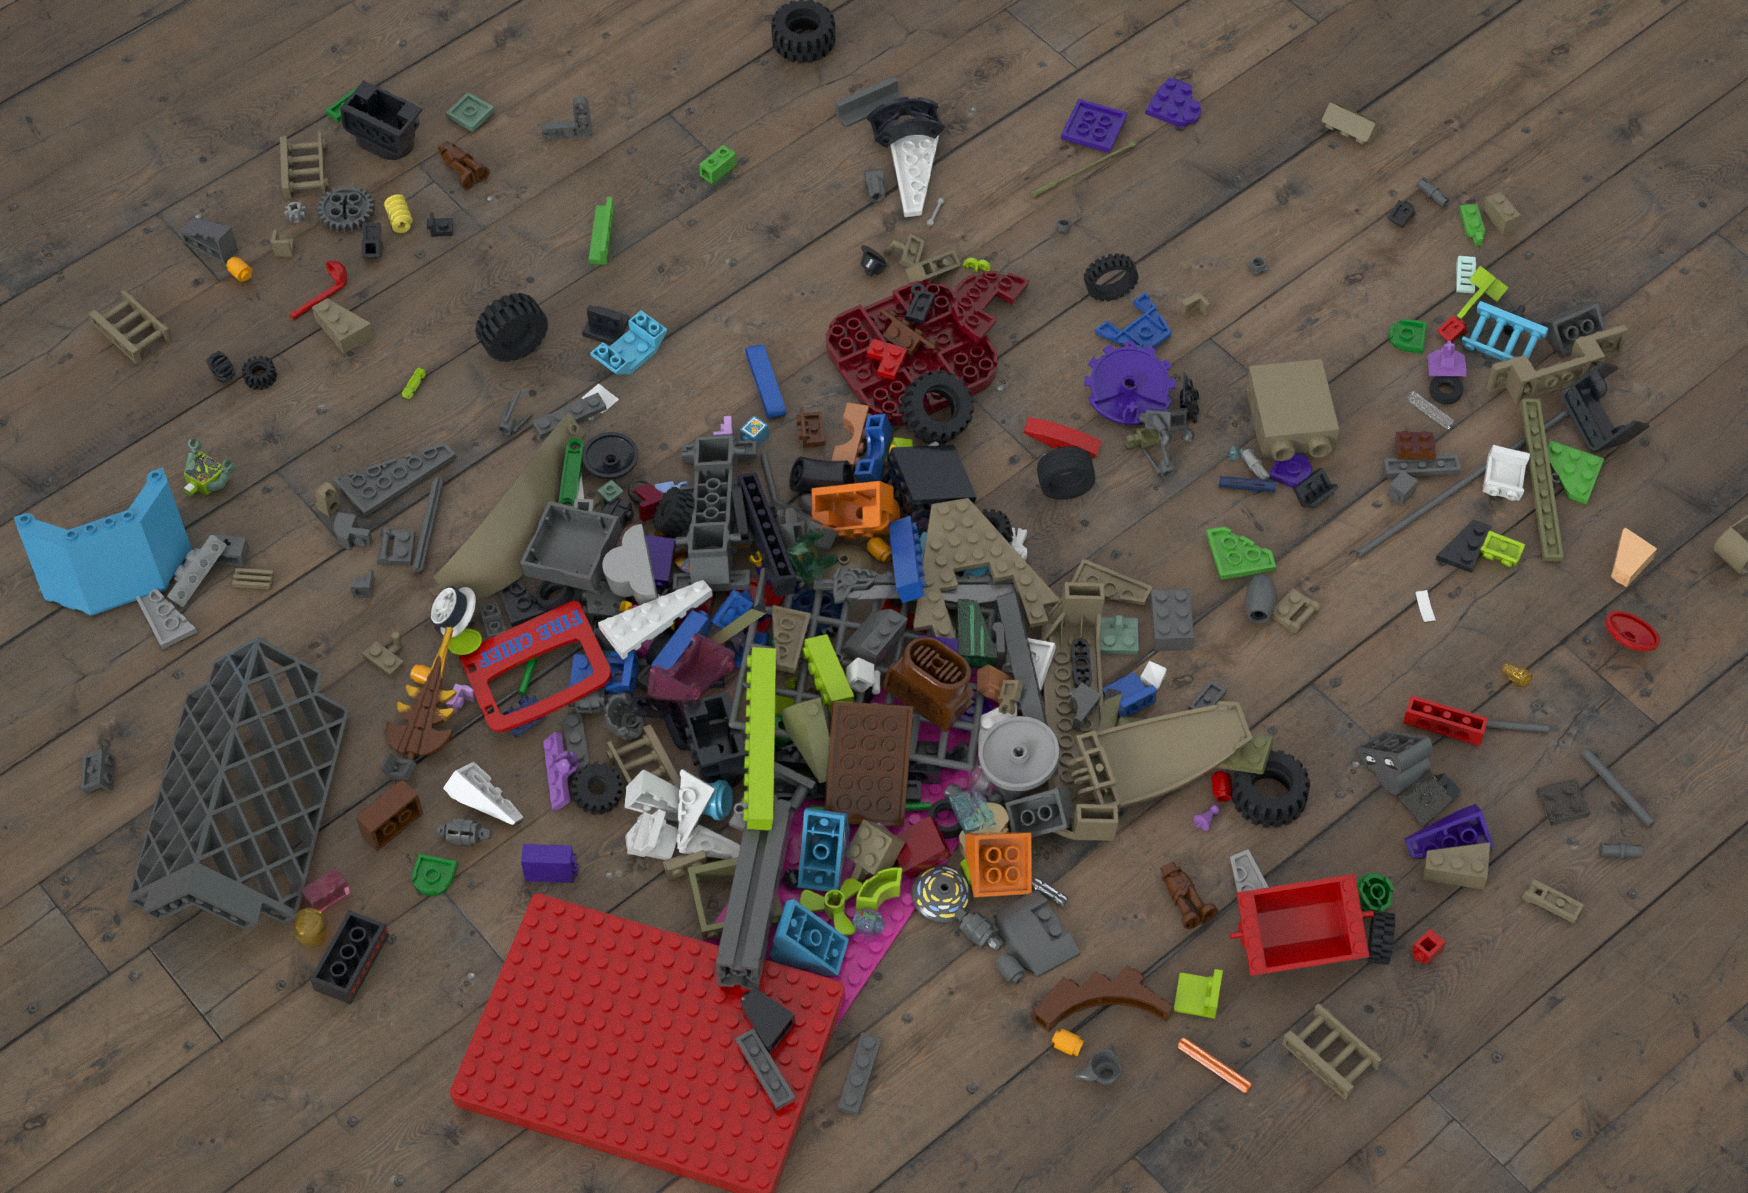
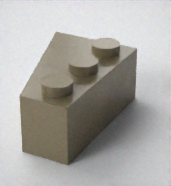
(341, 325)
(1458, 865)

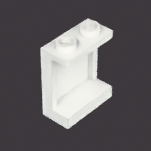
(1505, 472)

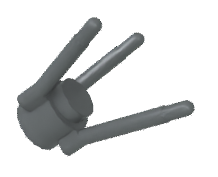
(507, 423)
(1166, 467)

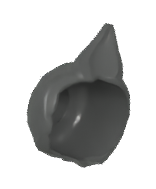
(1102, 1067)

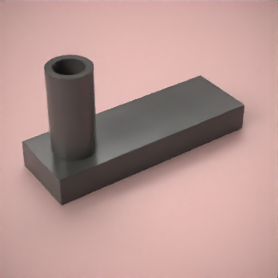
(803, 784)

